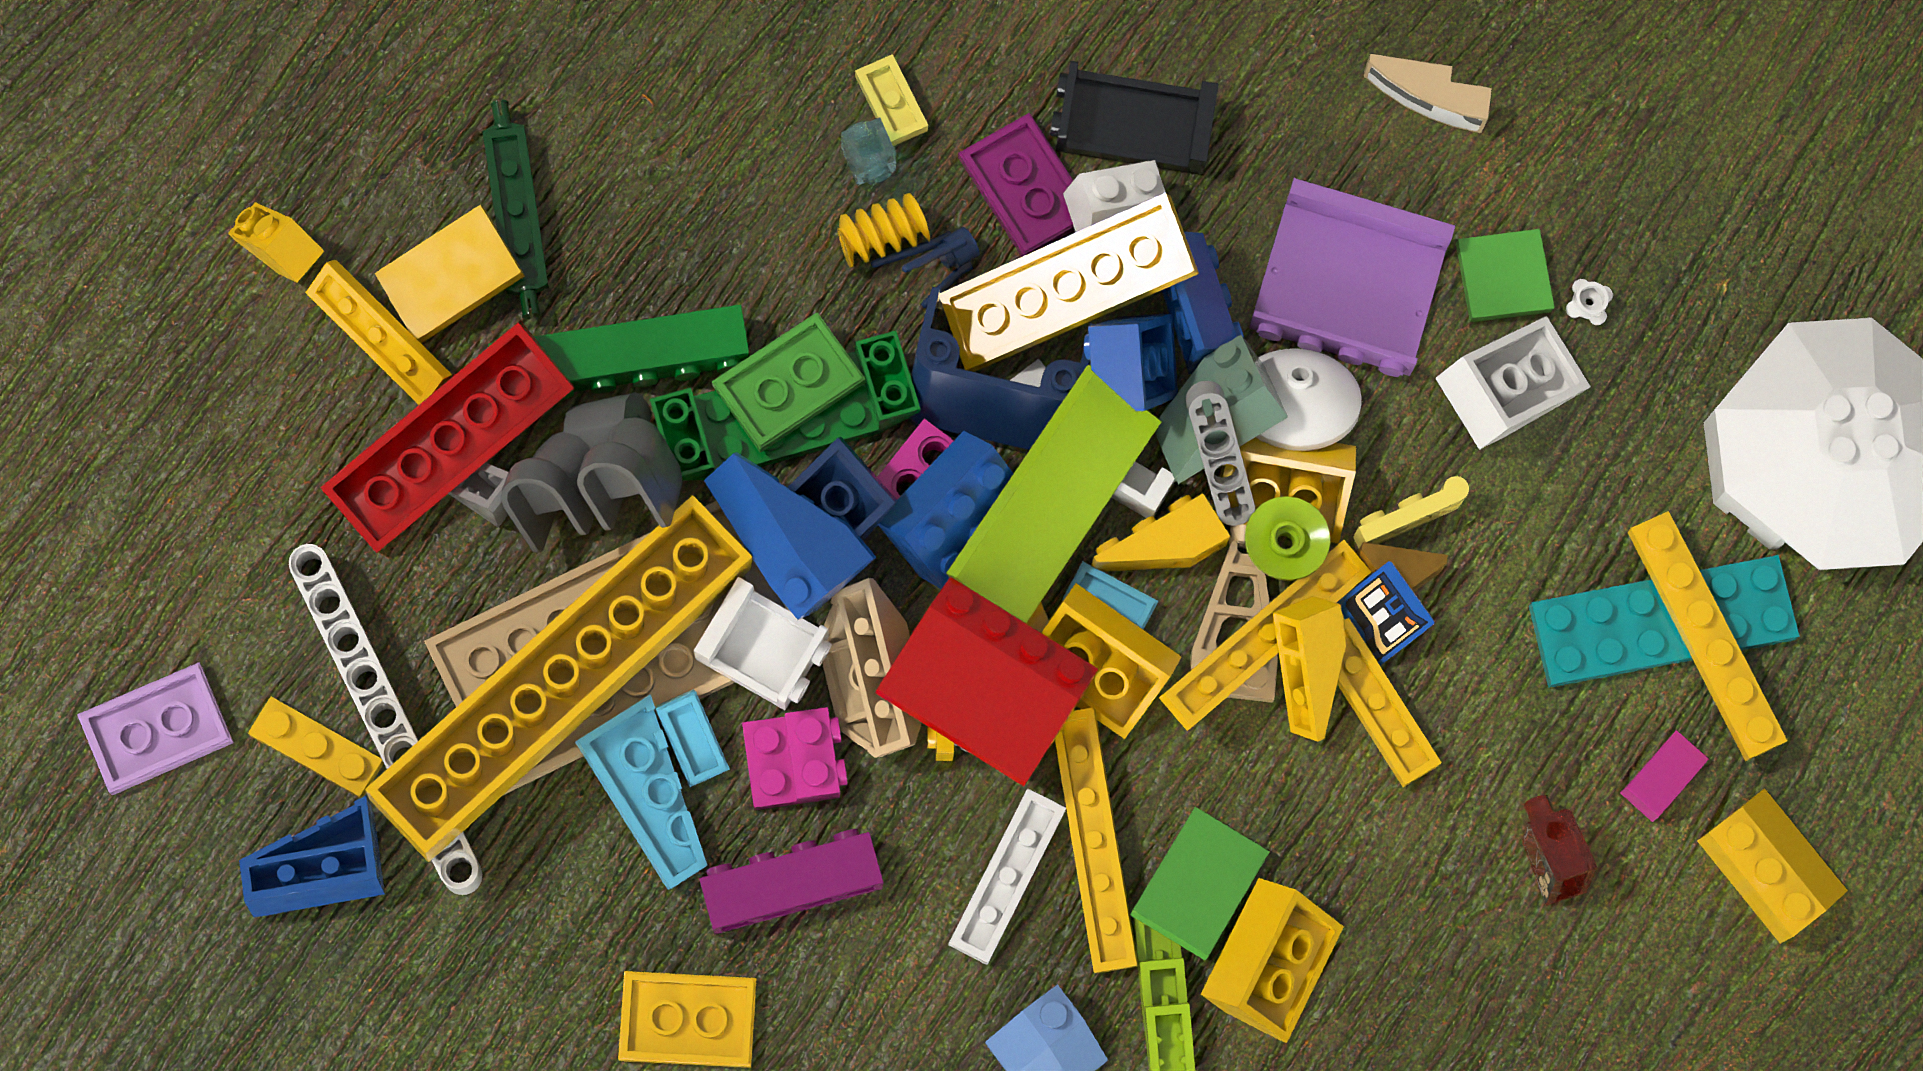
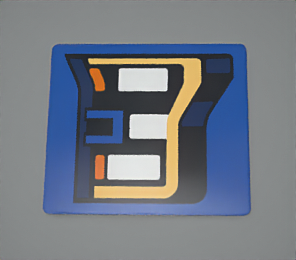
(1385, 612)

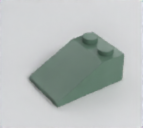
(1249, 397)

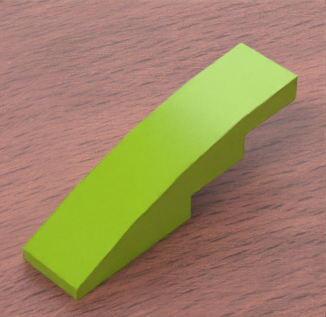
(1163, 1001)

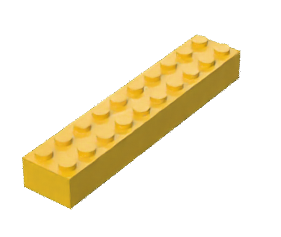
(559, 679)

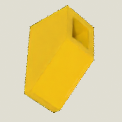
(276, 241)

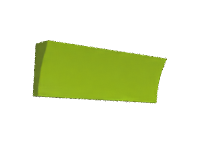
(1054, 497)

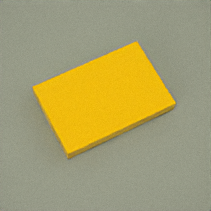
(449, 274)
(687, 1019)

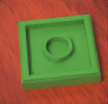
(1504, 275)

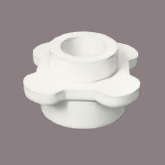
(1589, 290)

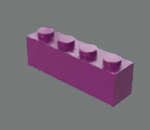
(791, 882)

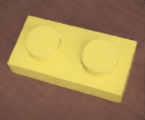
(891, 99)

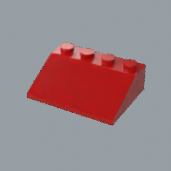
(986, 681)

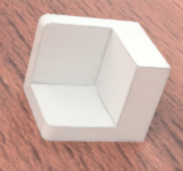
(1144, 489)

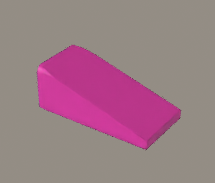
(1664, 776)

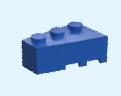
(317, 866)

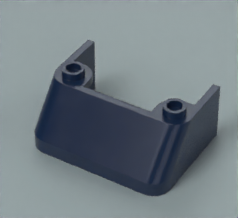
(983, 405)

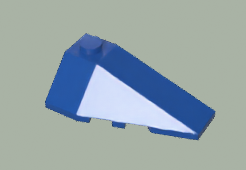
(791, 540)

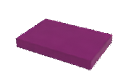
(1022, 184)

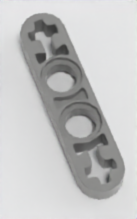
(1222, 453)

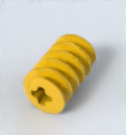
(881, 228)

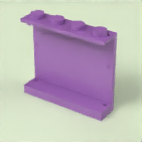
(1351, 278)

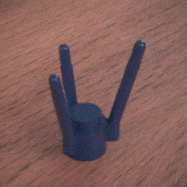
(951, 248)

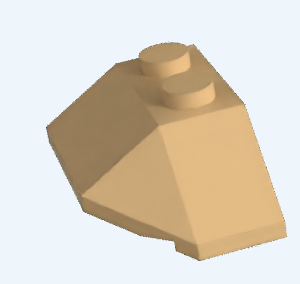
(865, 643)

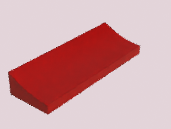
(447, 437)

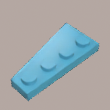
(640, 780)

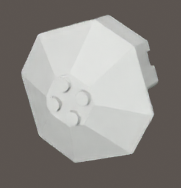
(1825, 445)

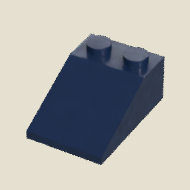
(845, 488)

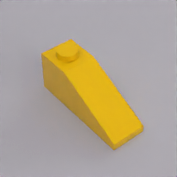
(1311, 658)

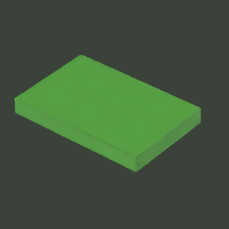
(788, 382)
(1200, 883)

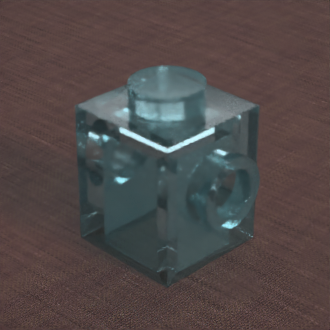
(868, 152)

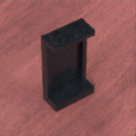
(1134, 120)

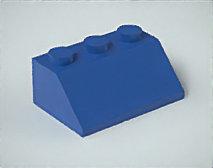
(1201, 306)
(1135, 358)

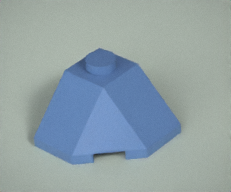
(1047, 1038)

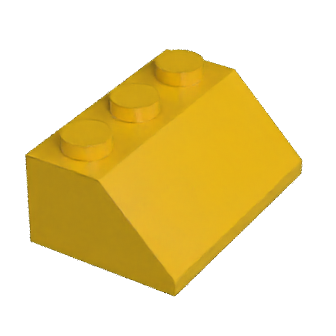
(1317, 476)
(1128, 659)
(1772, 866)
(1272, 959)

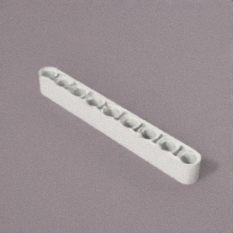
(373, 700)

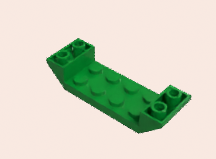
(706, 432)

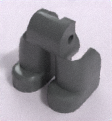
(589, 469)

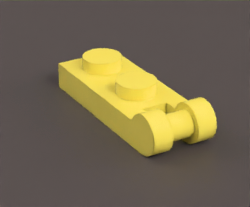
(1412, 513)

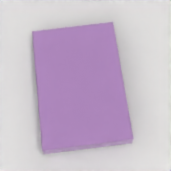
(155, 728)

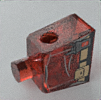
(1557, 851)

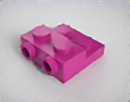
(794, 759)

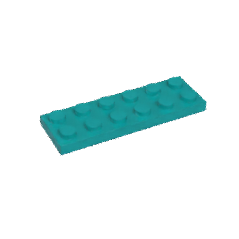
(1632, 630)

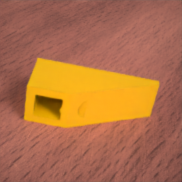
(1173, 541)

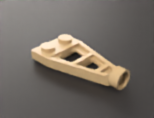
(1263, 682)

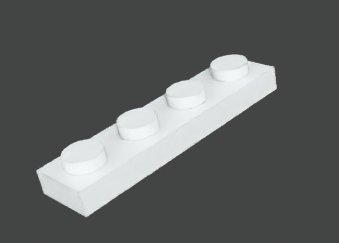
(1007, 876)

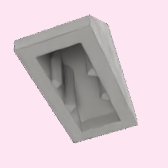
(483, 493)

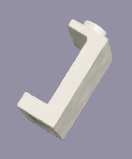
(762, 645)

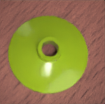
(1292, 519)

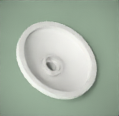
(1317, 397)

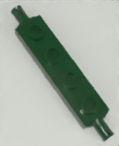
(516, 204)

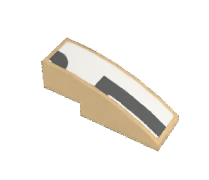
(1429, 91)

